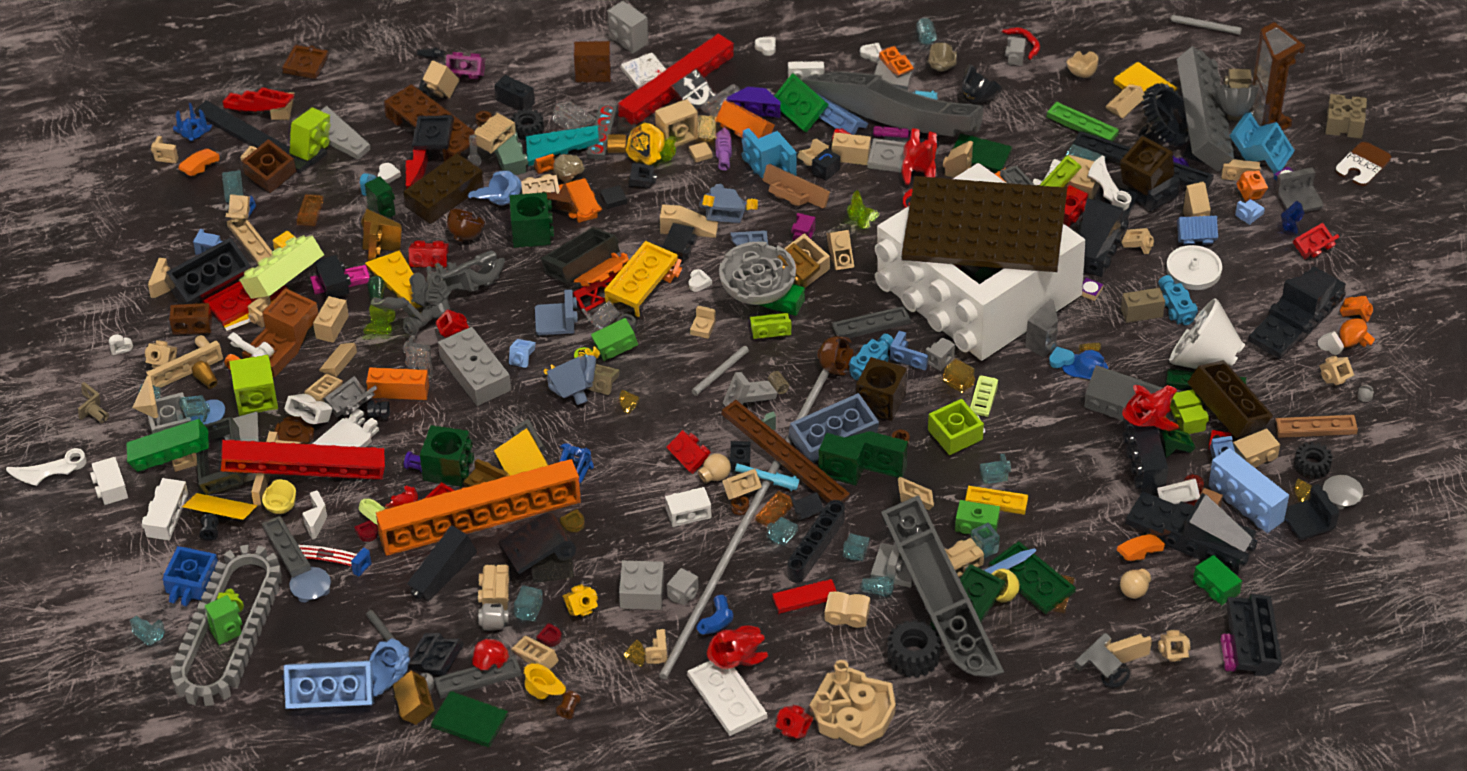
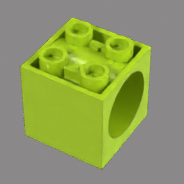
(253, 385)

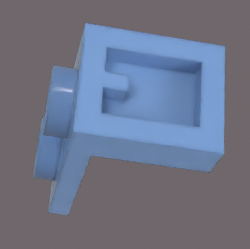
(900, 353)

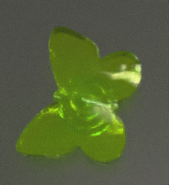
(669, 149)
(859, 212)
(380, 321)

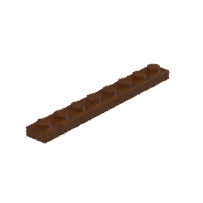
(784, 453)

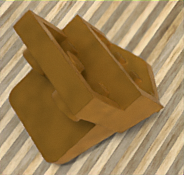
(380, 234)

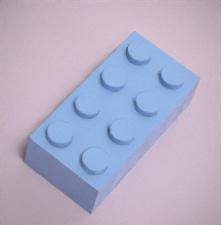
(1248, 490)
(329, 684)

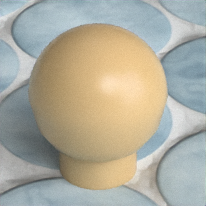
(715, 468)
(1135, 583)

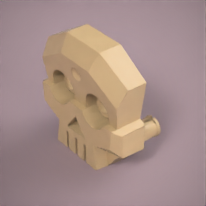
(841, 700)

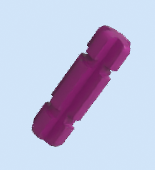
(889, 131)
(1228, 654)

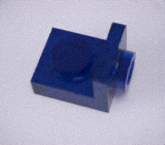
(1292, 215)

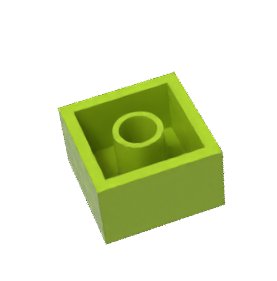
(309, 133)
(955, 426)

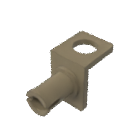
(92, 405)

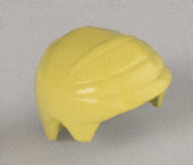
(279, 497)
(1012, 585)

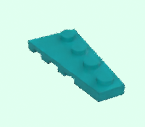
(560, 142)

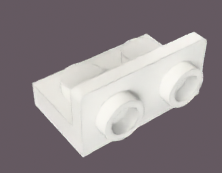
(805, 69)

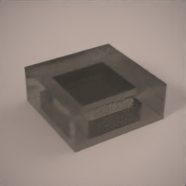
(624, 126)

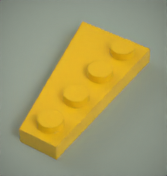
(395, 273)

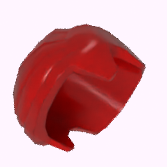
(406, 497)
(488, 653)

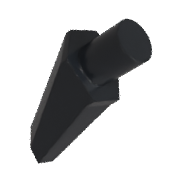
(431, 53)

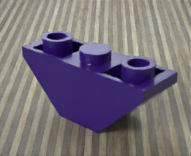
(757, 101)

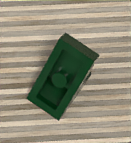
(1175, 440)

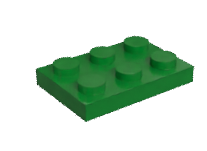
(800, 102)

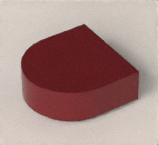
(367, 531)
(549, 636)

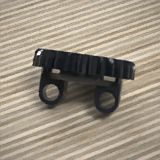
(1161, 108)

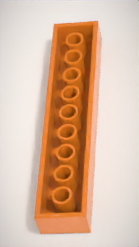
(479, 506)

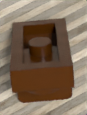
(563, 200)

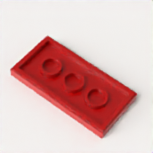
(233, 303)

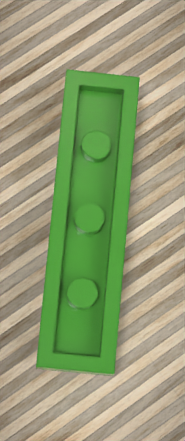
(1081, 122)

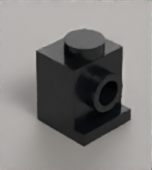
(642, 175)
(740, 453)

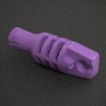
(723, 149)

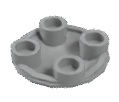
(1343, 490)

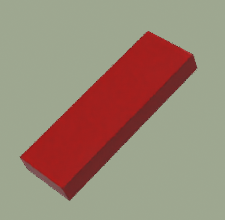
(803, 596)

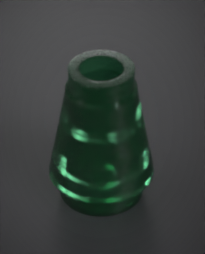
(376, 287)

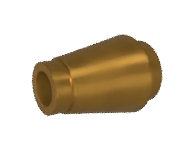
(203, 372)

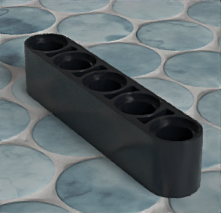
(816, 541)

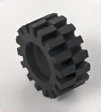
(528, 116)
(1310, 468)

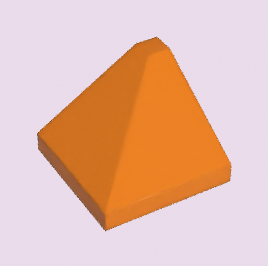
(544, 163)

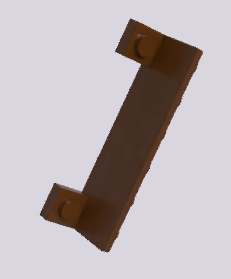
(413, 103)

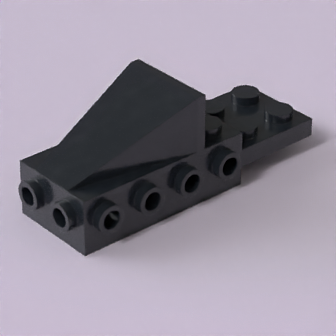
(1103, 230)
(1300, 309)
(1195, 529)

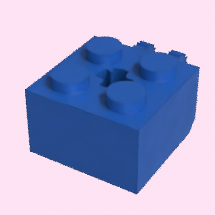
(188, 574)

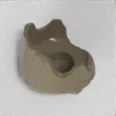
(942, 56)
(566, 167)

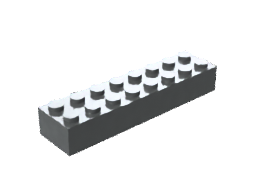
(1204, 113)

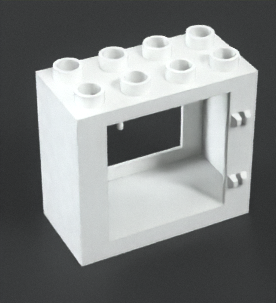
(974, 314)

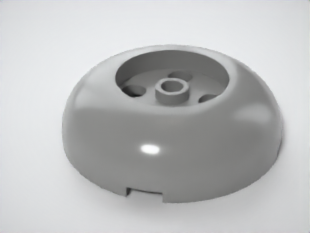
(766, 276)

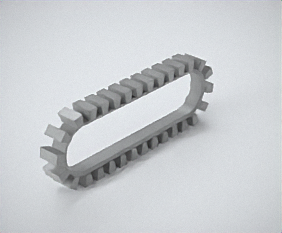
(248, 635)

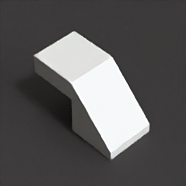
(315, 517)

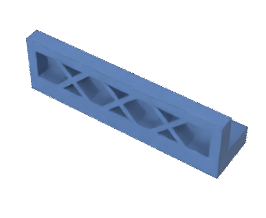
(841, 117)

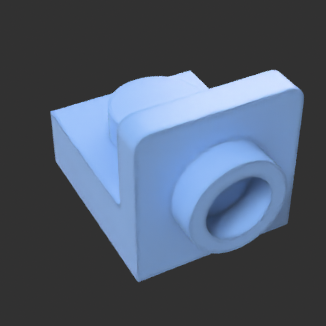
(1249, 211)
(520, 352)

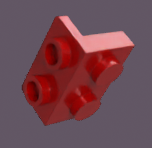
(1314, 241)
(428, 254)
(688, 451)

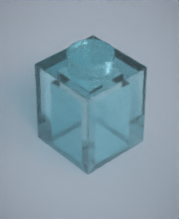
(986, 539)
(528, 603)

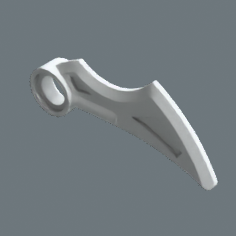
(1099, 173)
(35, 474)

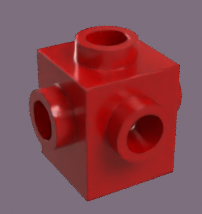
(451, 323)
(793, 721)

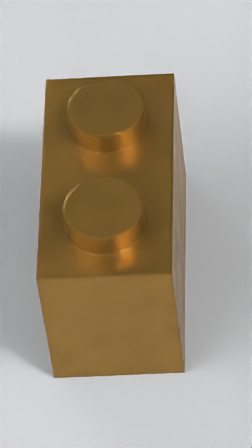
(413, 697)

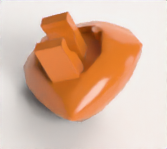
(1354, 332)

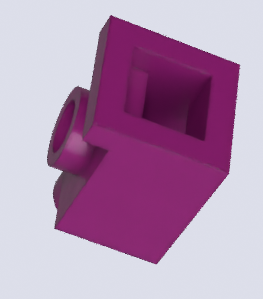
(804, 225)

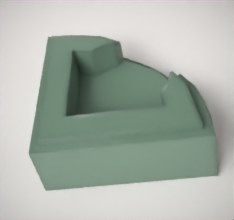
(770, 420)

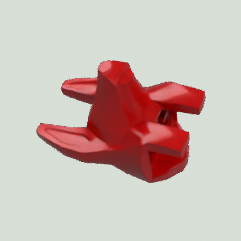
(919, 156)
(1150, 408)
(736, 647)

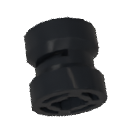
(378, 409)

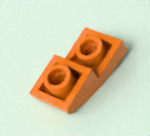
(895, 62)
(197, 162)
(1137, 547)

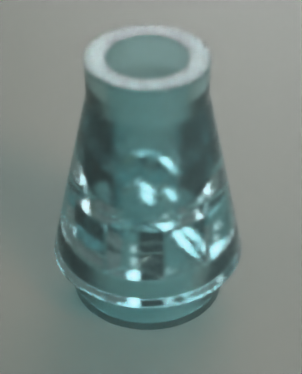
(878, 585)

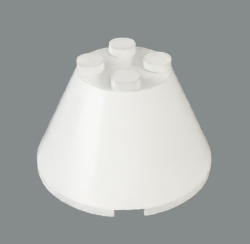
(1209, 340)

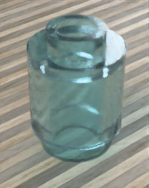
(926, 31)

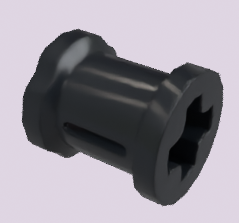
(209, 527)

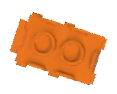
(584, 200)
(601, 271)

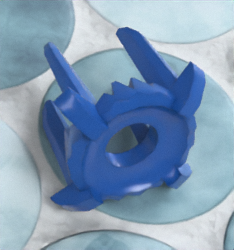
(185, 127)
(583, 462)

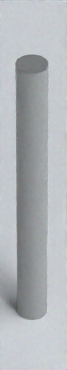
(1205, 24)
(720, 370)

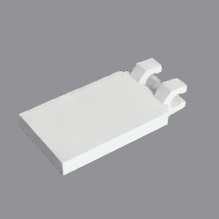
(349, 433)

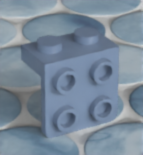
(557, 317)

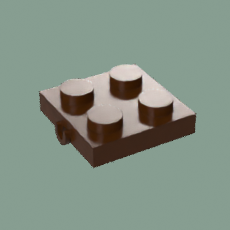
(305, 62)

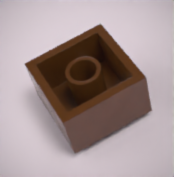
(592, 61)
(269, 166)

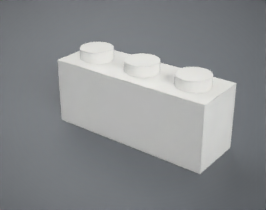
(165, 509)

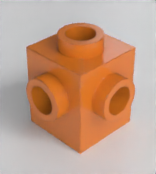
(1252, 185)

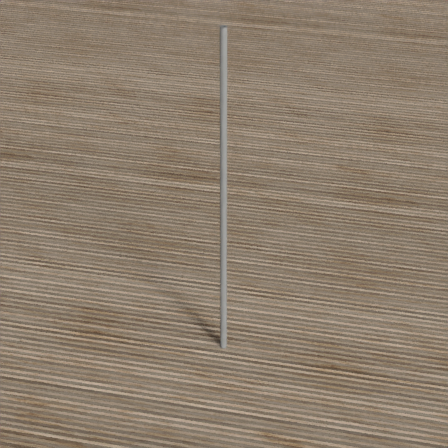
(735, 540)

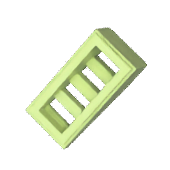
(987, 385)

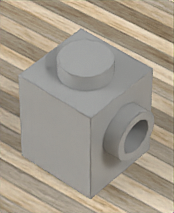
(682, 587)

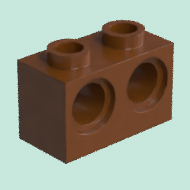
(190, 318)

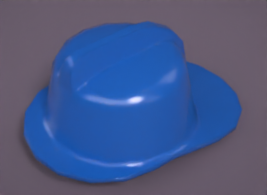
(1084, 364)

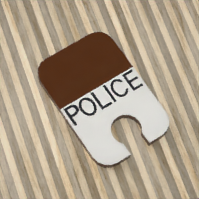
(1366, 160)

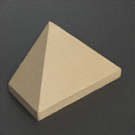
(146, 399)

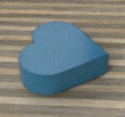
(364, 179)
(1061, 357)

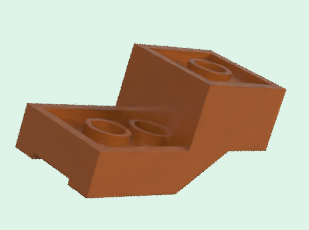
(285, 327)

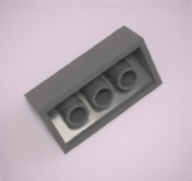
(1111, 391)

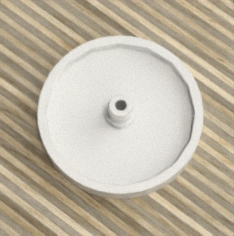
(1194, 267)

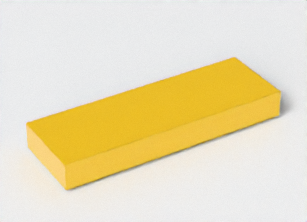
(1007, 501)

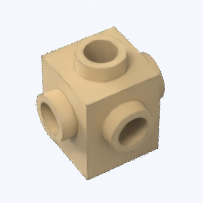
(160, 353)
(1336, 370)
(1181, 647)

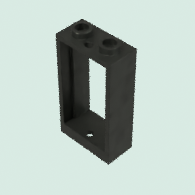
(580, 254)
(221, 480)

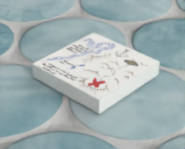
(642, 69)

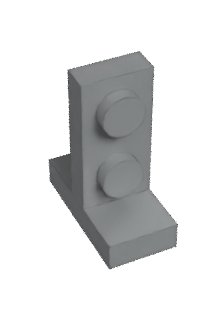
(745, 392)

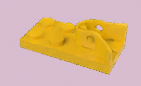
(640, 276)

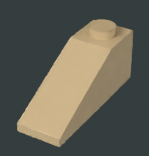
(680, 215)

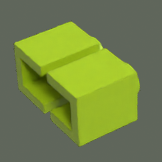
(1189, 410)

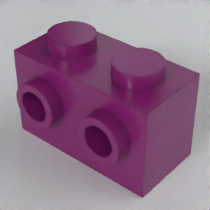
(466, 65)

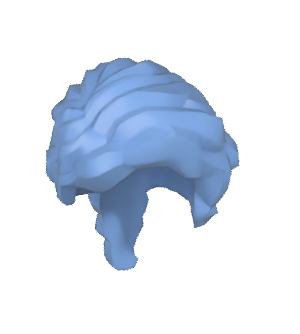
(500, 187)
(389, 664)

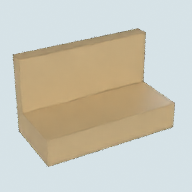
(1131, 648)

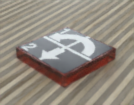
(694, 88)

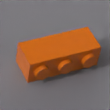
(737, 118)
(398, 383)

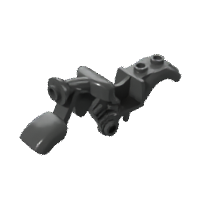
(435, 291)

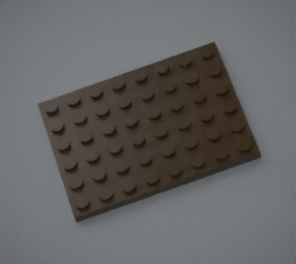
(985, 224)

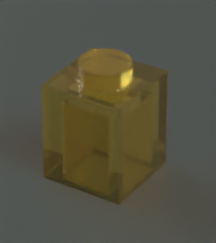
(707, 128)
(959, 375)

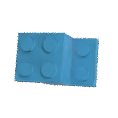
(1262, 142)
(768, 150)

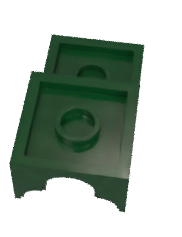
(848, 456)

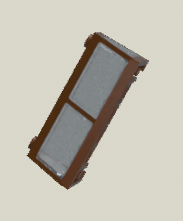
(1273, 59)

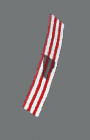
(327, 554)

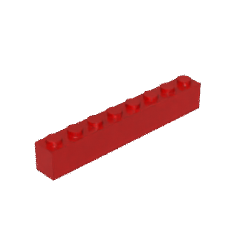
(657, 92)
(302, 459)

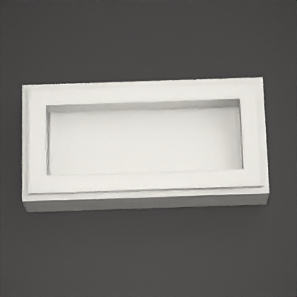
(1182, 491)

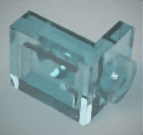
(195, 407)
(995, 471)
(781, 531)
(855, 547)
(147, 632)

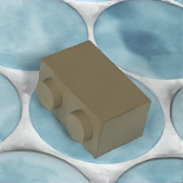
(1142, 305)

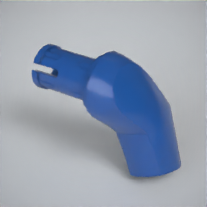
(719, 620)

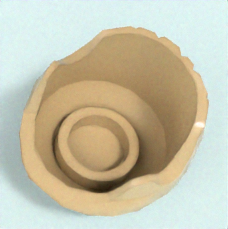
(1083, 65)

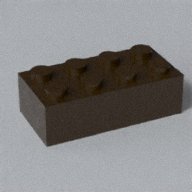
(443, 188)
(1230, 399)

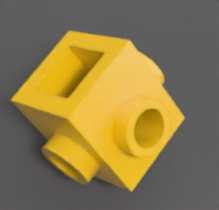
(581, 600)

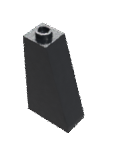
(442, 564)

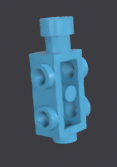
(1178, 301)
(873, 349)

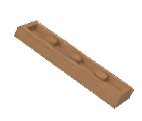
(1316, 426)

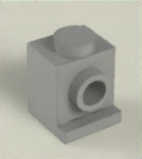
(1015, 50)
(940, 353)

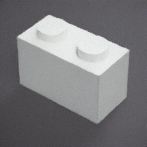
(109, 481)
(688, 507)

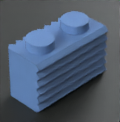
(1197, 229)

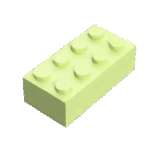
(281, 266)

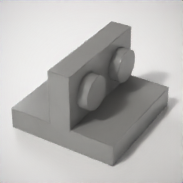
(891, 564)

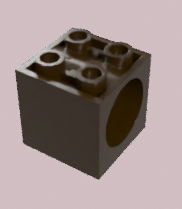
(1146, 165)
(882, 387)

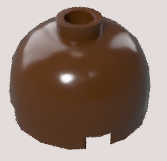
(464, 225)
(835, 354)

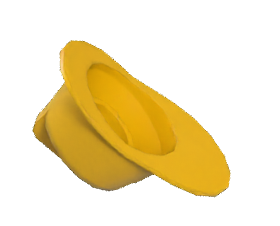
(541, 681)

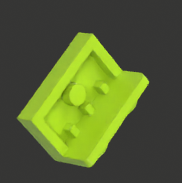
(770, 325)

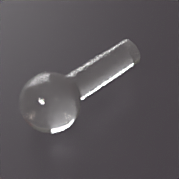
(474, 158)

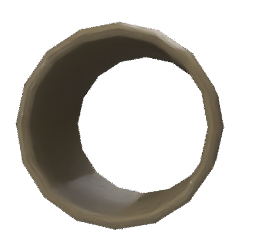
(778, 381)

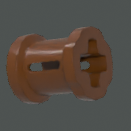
(568, 704)

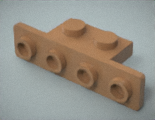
(794, 188)

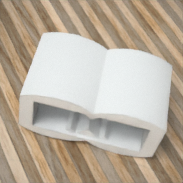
(308, 408)

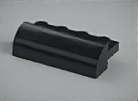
(1254, 634)

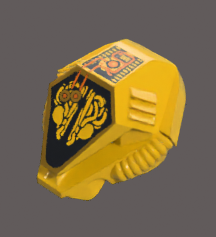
(645, 144)

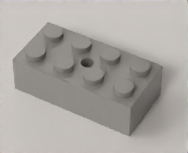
(474, 366)

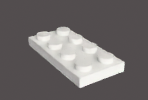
(727, 697)

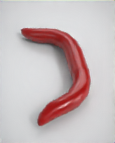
(1028, 36)

